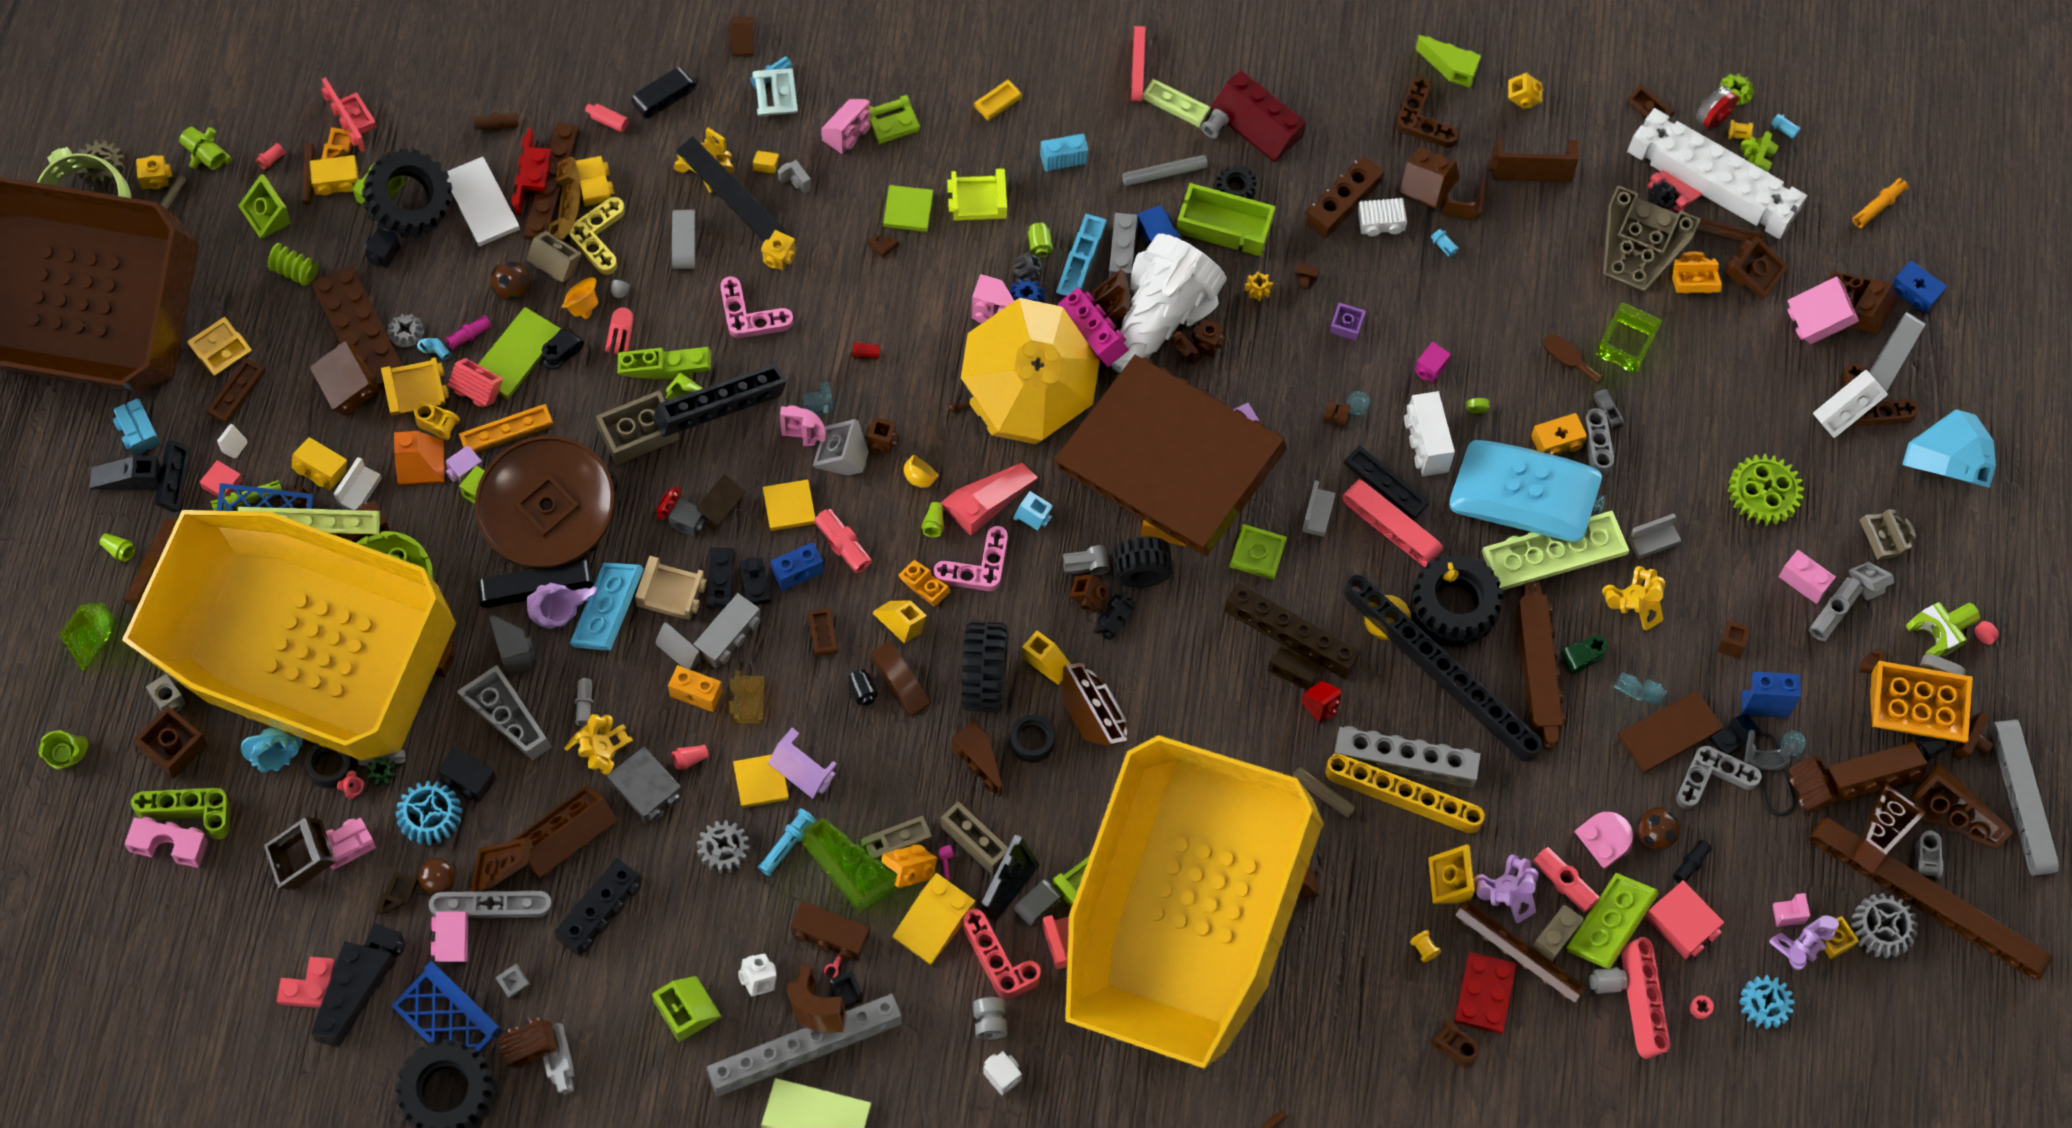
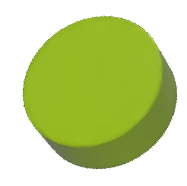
(1477, 405)

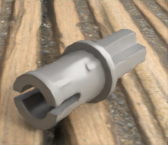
(584, 701)

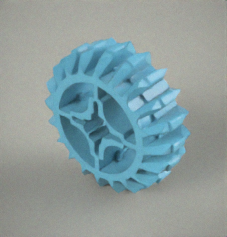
(411, 806)

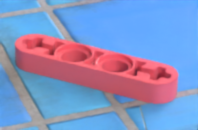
(1138, 63)

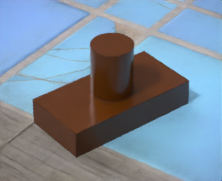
(1975, 738)

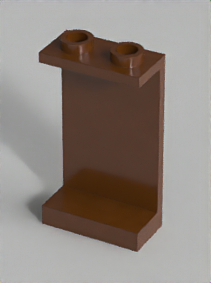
(1533, 166)

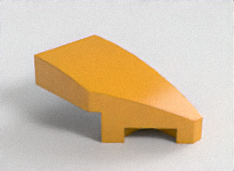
(337, 145)

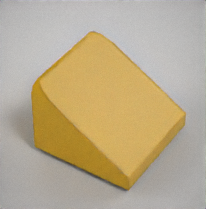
(765, 162)

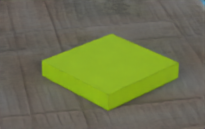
(908, 208)
(1258, 552)

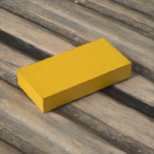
(998, 100)

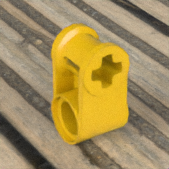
(438, 423)

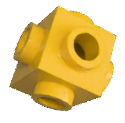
(1525, 91)
(153, 172)
(778, 250)

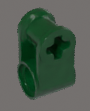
(1581, 655)

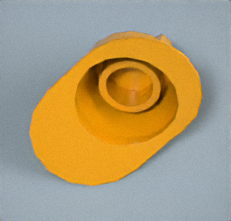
(581, 298)

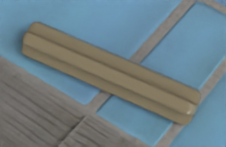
(1324, 792)

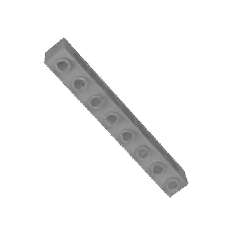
(802, 1047)

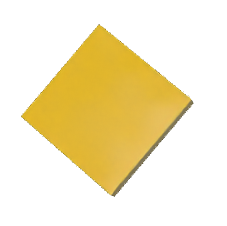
(789, 505)
(759, 782)

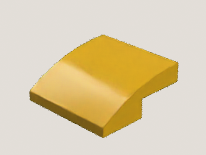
(219, 346)

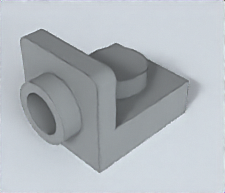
(796, 174)

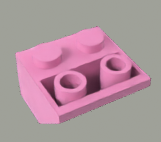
(847, 125)
(989, 298)

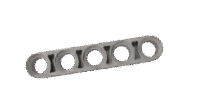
(1896, 350)

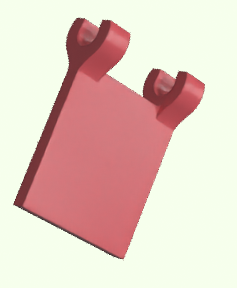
(1685, 192)

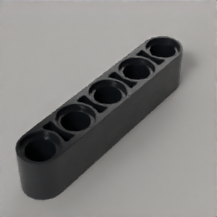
(519, 585)

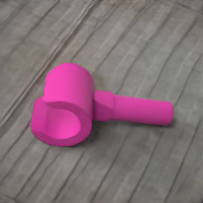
(944, 854)

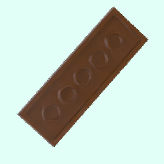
(356, 319)

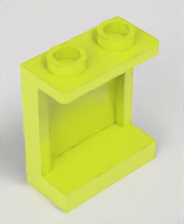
(978, 196)

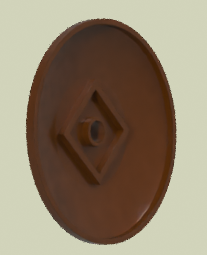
(537, 472)

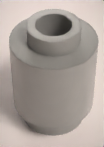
(1608, 980)

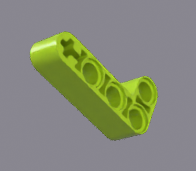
(180, 808)

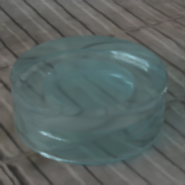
(1359, 402)
(1795, 738)

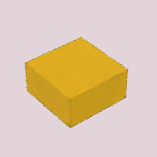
(1842, 941)

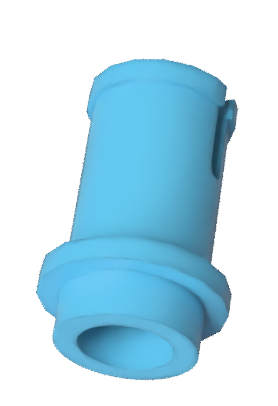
(1785, 126)
(1444, 242)

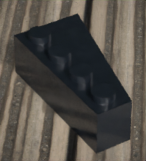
(352, 983)

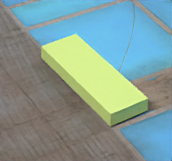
(1176, 103)

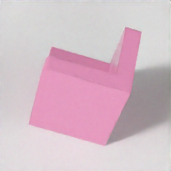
(1791, 912)

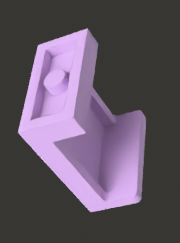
(799, 767)

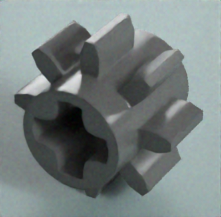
(1027, 266)

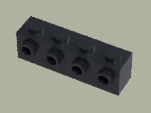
(598, 907)

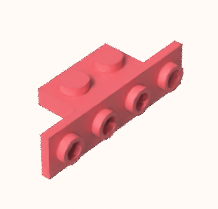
(352, 114)

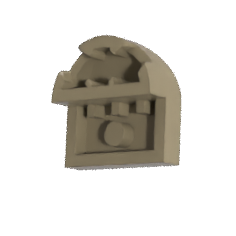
(1888, 534)

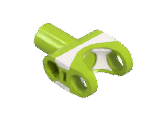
(1945, 626)

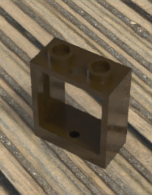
(318, 846)

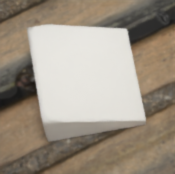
(232, 442)

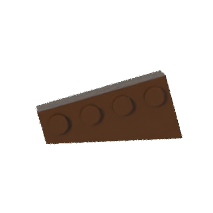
(1887, 827)

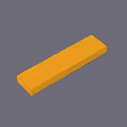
(507, 429)

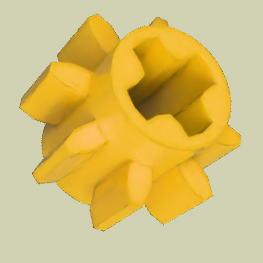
(1258, 280)

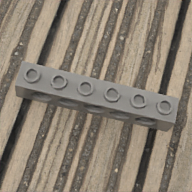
(1417, 766)

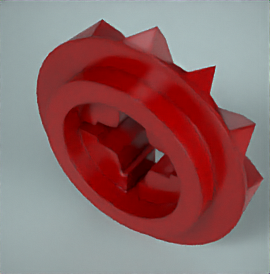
(668, 502)

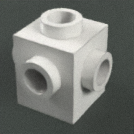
(757, 974)

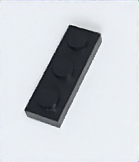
(172, 476)

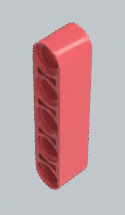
(1392, 523)
(1645, 998)

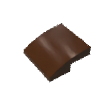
(1113, 296)

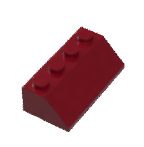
(1259, 116)

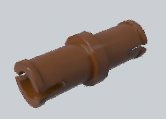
(495, 121)

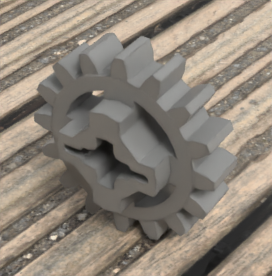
(726, 836)

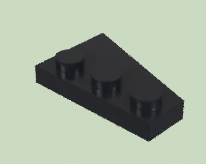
(1010, 877)

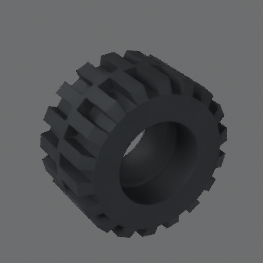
(1142, 562)

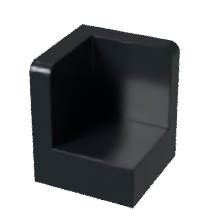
(847, 988)

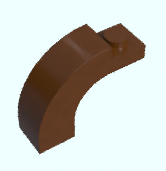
(815, 1012)

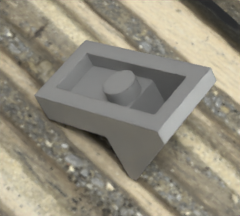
(1872, 579)

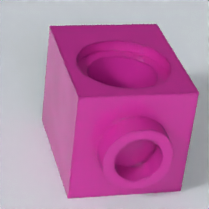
(1432, 362)

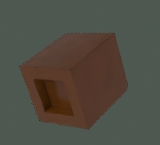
(1734, 639)

